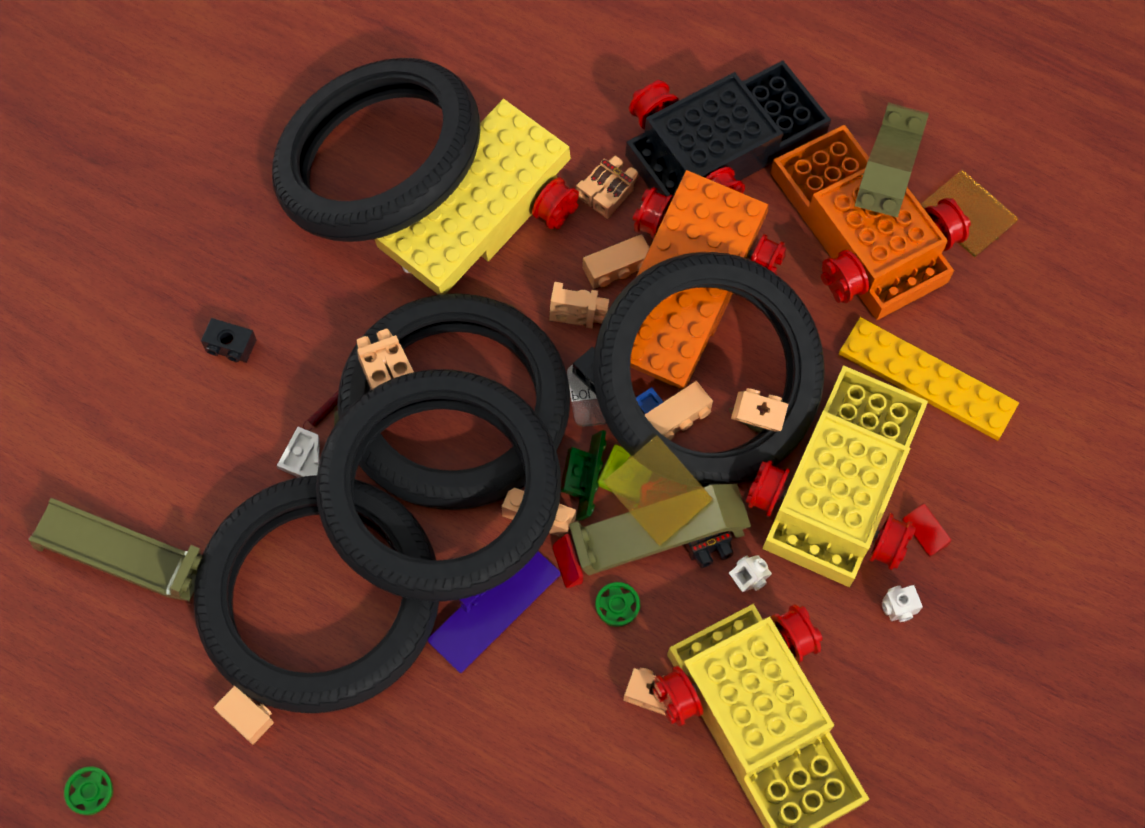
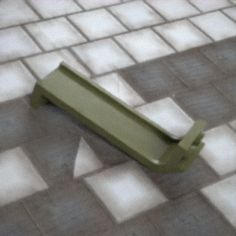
(892, 160)
(625, 540)
(117, 550)

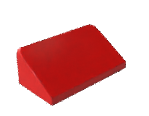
(928, 530)
(568, 561)

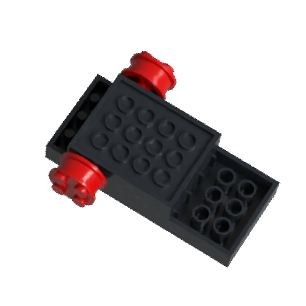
(722, 128)

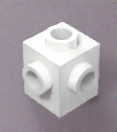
(750, 573)
(901, 603)

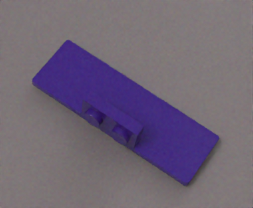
(489, 614)

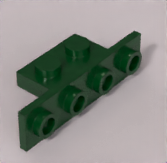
(582, 473)

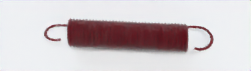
(323, 410)

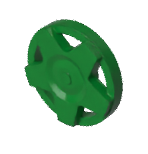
(617, 604)
(88, 791)

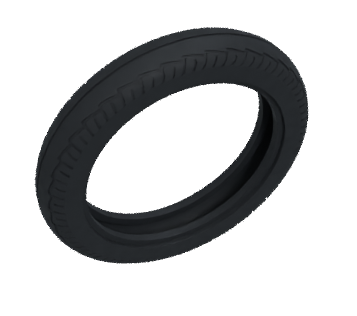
(410, 199)
(773, 298)
(478, 316)
(451, 577)
(298, 690)

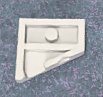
(302, 454)

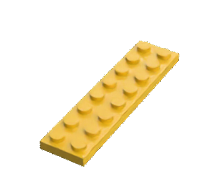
(929, 378)

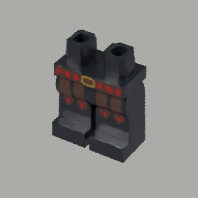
(703, 547)

